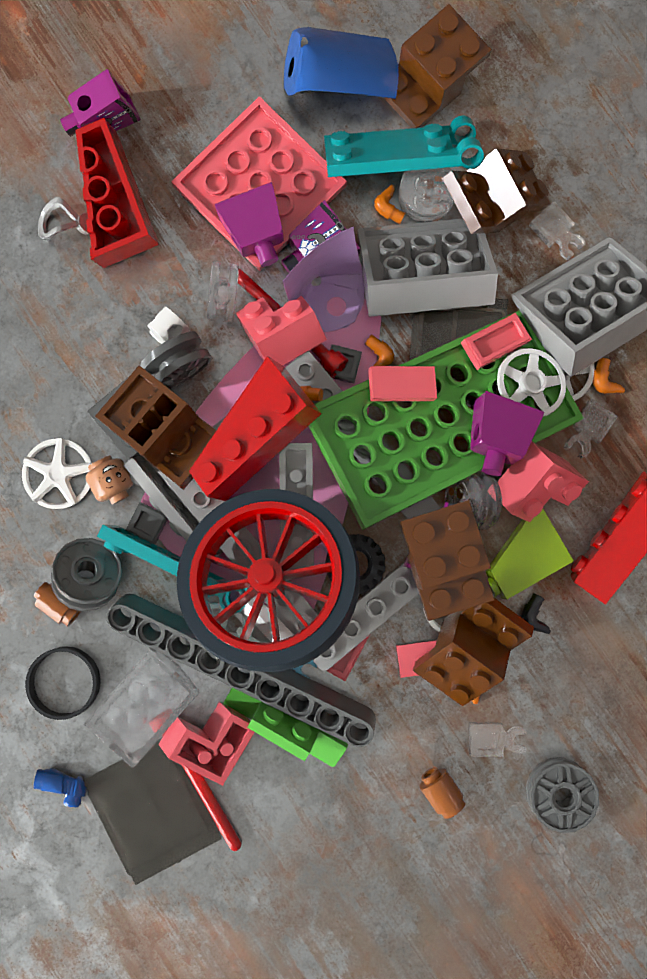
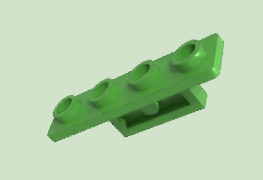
(286, 730)

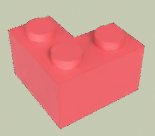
(281, 333)
(536, 479)
(211, 749)

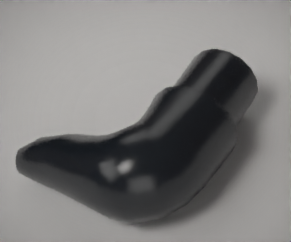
(531, 611)

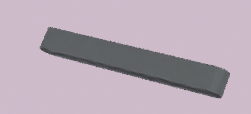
(252, 683)

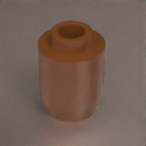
(52, 607)
(442, 792)

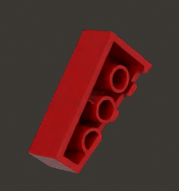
(115, 208)
(254, 431)
(616, 547)

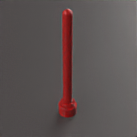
(330, 359)
(214, 809)

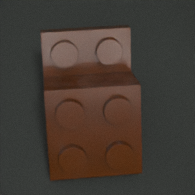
(436, 66)
(497, 191)
(157, 425)
(448, 560)
(473, 650)

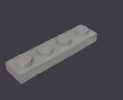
(297, 476)
(162, 497)

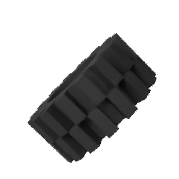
(375, 559)

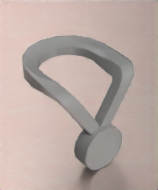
(79, 220)

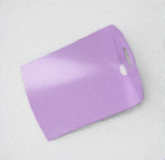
(340, 275)

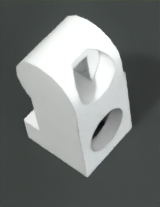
(167, 326)

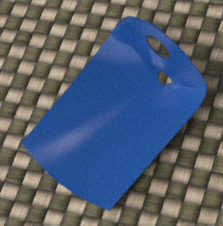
(341, 63)

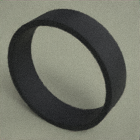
(30, 687)

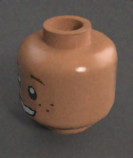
(109, 479)

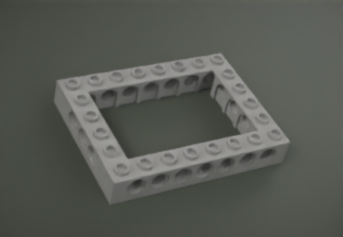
(374, 606)

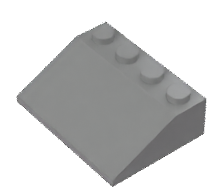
(426, 267)
(587, 305)

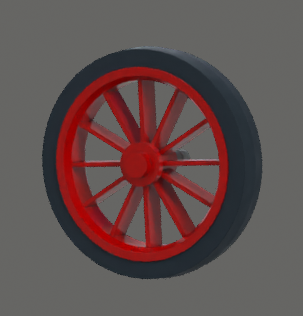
(268, 579)

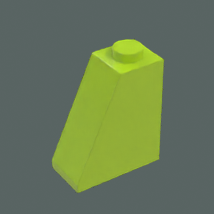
(527, 557)

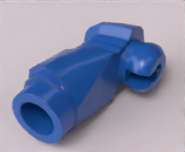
(58, 782)

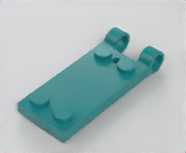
(401, 149)
(120, 541)

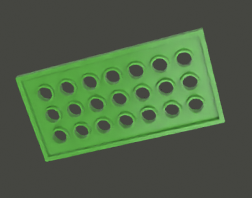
(439, 436)

